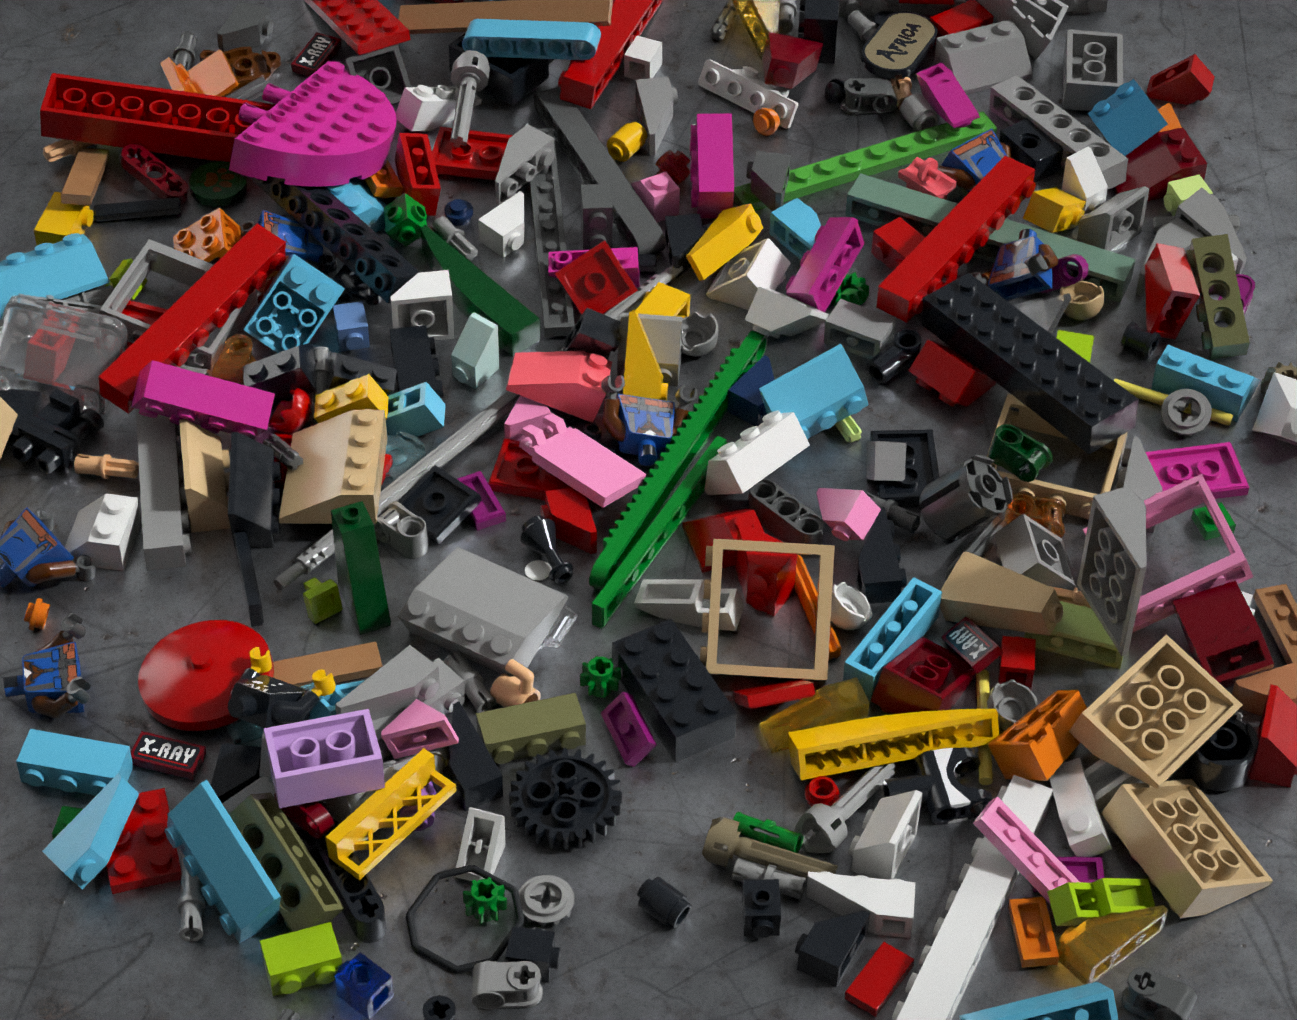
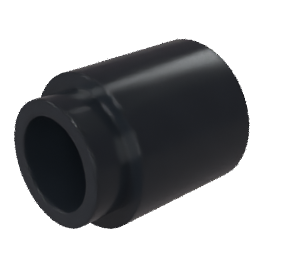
(663, 902)

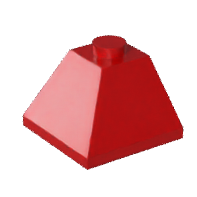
(719, 526)

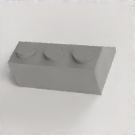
(984, 55)

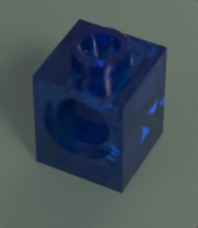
(365, 998)

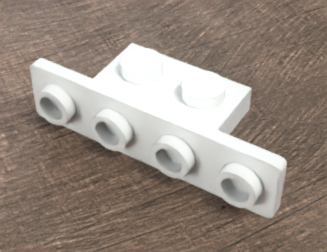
(747, 90)

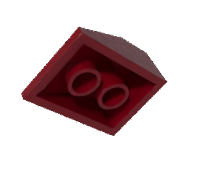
(1162, 159)
(922, 680)

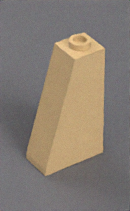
(998, 597)

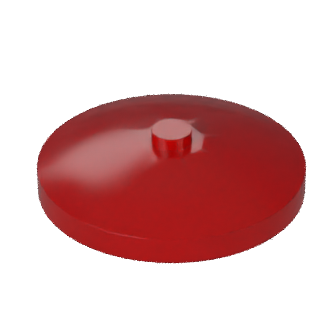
(193, 672)

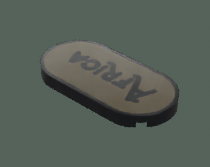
(899, 44)

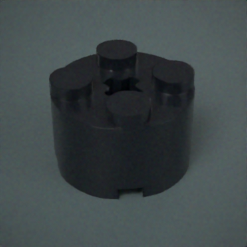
(1225, 757)

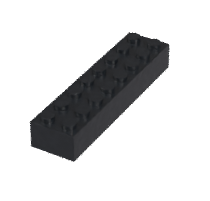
(1030, 363)

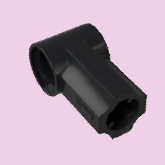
(896, 356)

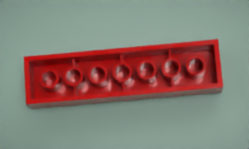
(142, 115)

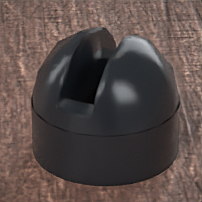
(835, 91)

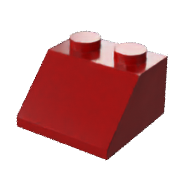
(949, 374)
(764, 576)
(1277, 740)

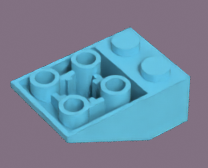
(293, 306)

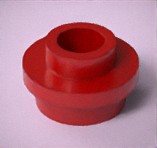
(824, 786)

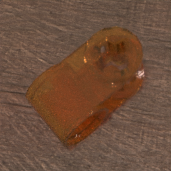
(233, 358)
(1039, 510)

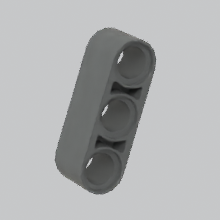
(785, 514)

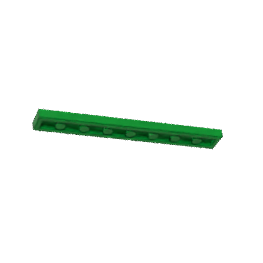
(653, 539)

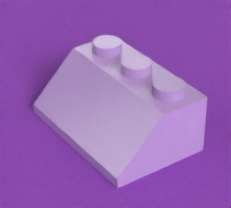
(324, 758)

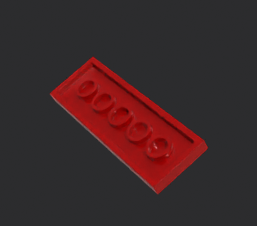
(361, 23)

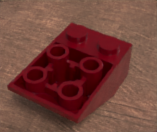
(1223, 633)

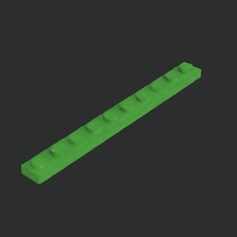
(871, 160)

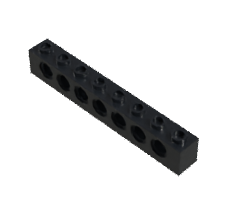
(343, 235)

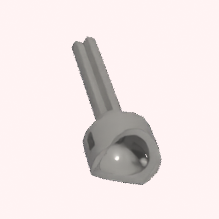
(468, 80)
(829, 822)

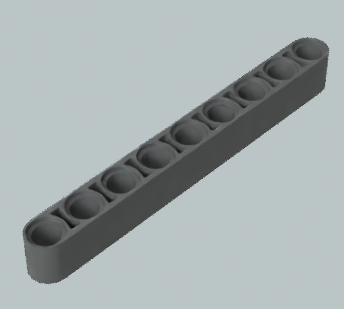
(597, 167)

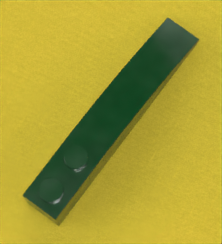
(480, 294)

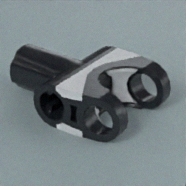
(941, 792)

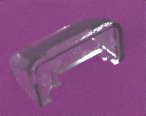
(59, 347)

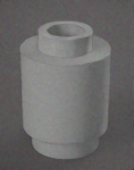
(918, 112)

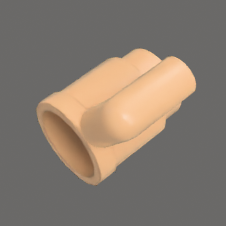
(515, 689)

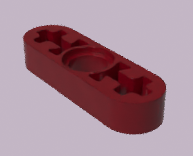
(151, 163)

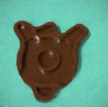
(248, 65)

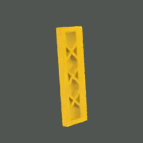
(379, 809)

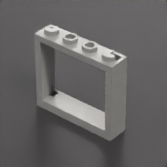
(180, 268)

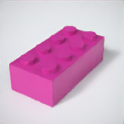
(202, 400)

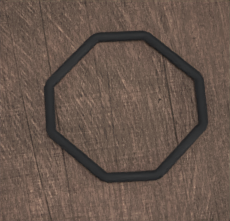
(449, 873)

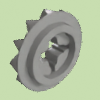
(1179, 401)
(533, 892)

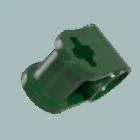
(1017, 451)

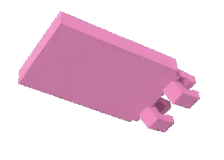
(580, 461)

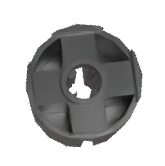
(965, 498)

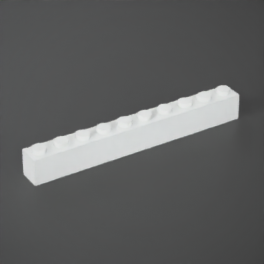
(970, 915)

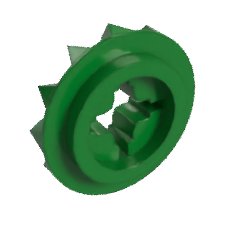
(856, 294)

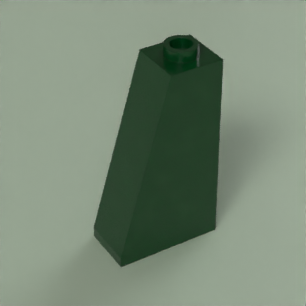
(359, 567)

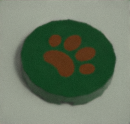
(216, 184)

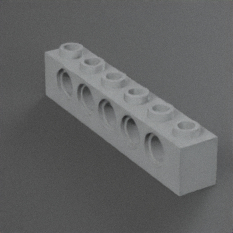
(1018, 100)

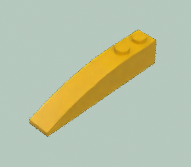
(887, 739)

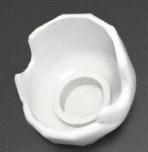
(849, 607)

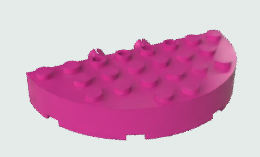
(317, 133)

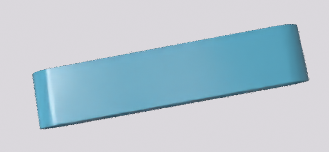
(532, 39)

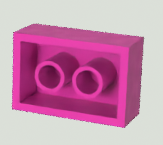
(712, 164)

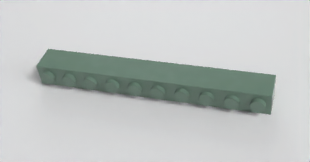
(882, 202)

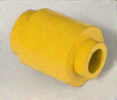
(626, 141)

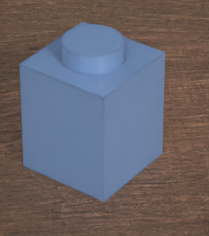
(351, 326)

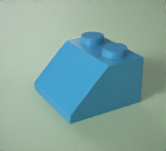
(1127, 118)

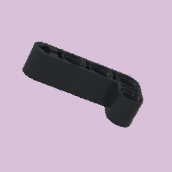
(367, 927)

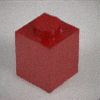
(1017, 660)

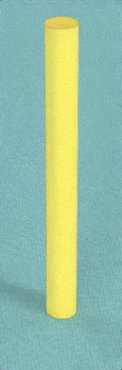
(1158, 398)
(984, 751)

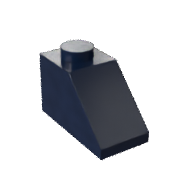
(745, 396)

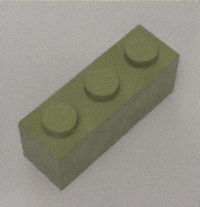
(532, 728)

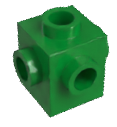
(404, 219)

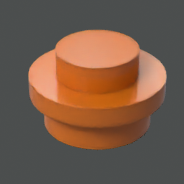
(766, 121)
(37, 614)

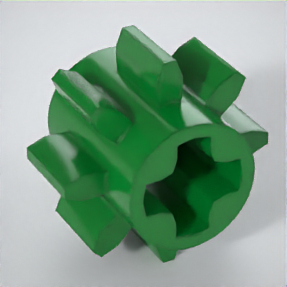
(600, 676)
(484, 900)

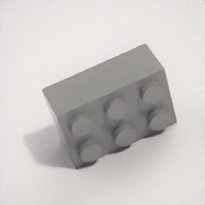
(1091, 68)

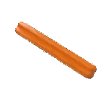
(808, 597)

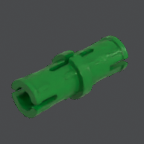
(787, 839)

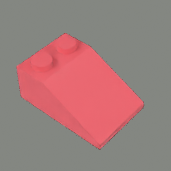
(561, 380)

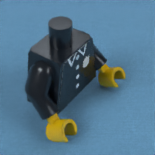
(272, 701)

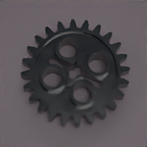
(586, 797)

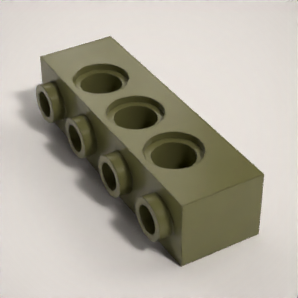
(1220, 341)
(299, 872)

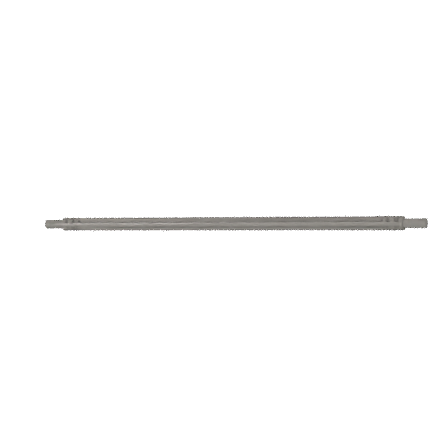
(450, 447)

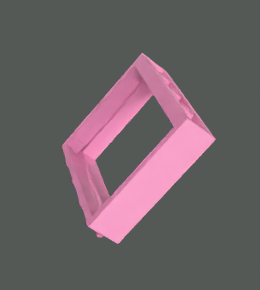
(1165, 505)

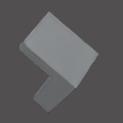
(885, 461)

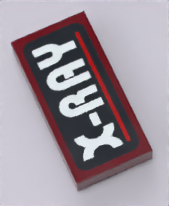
(315, 54)
(971, 645)
(168, 755)

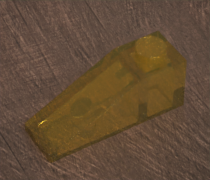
(759, 19)
(829, 705)
(1107, 940)

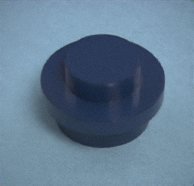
(458, 212)

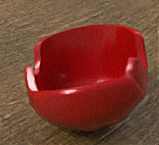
(293, 414)

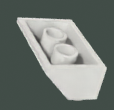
(755, 454)

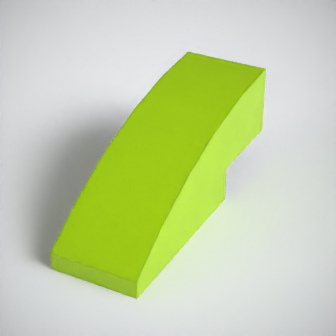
(1081, 901)

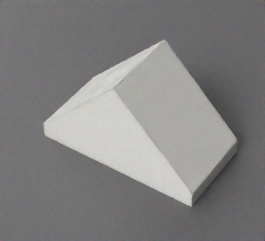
(481, 842)

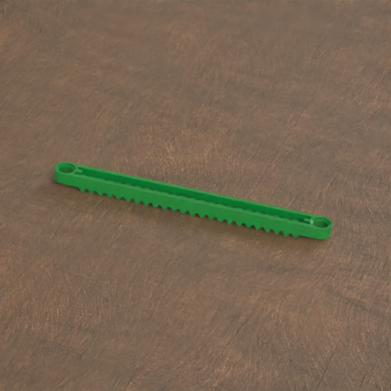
(676, 459)

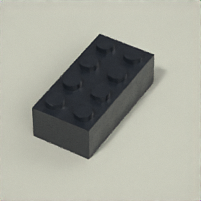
(674, 690)

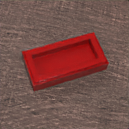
(879, 979)

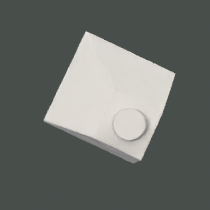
(1279, 410)

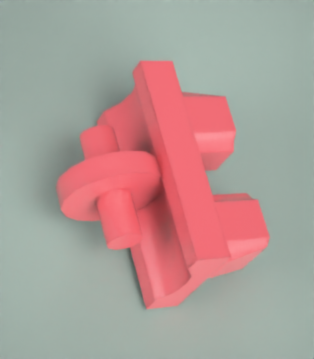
(926, 178)

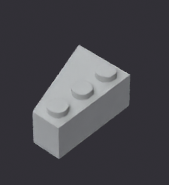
(1034, 18)

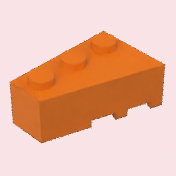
(1040, 739)

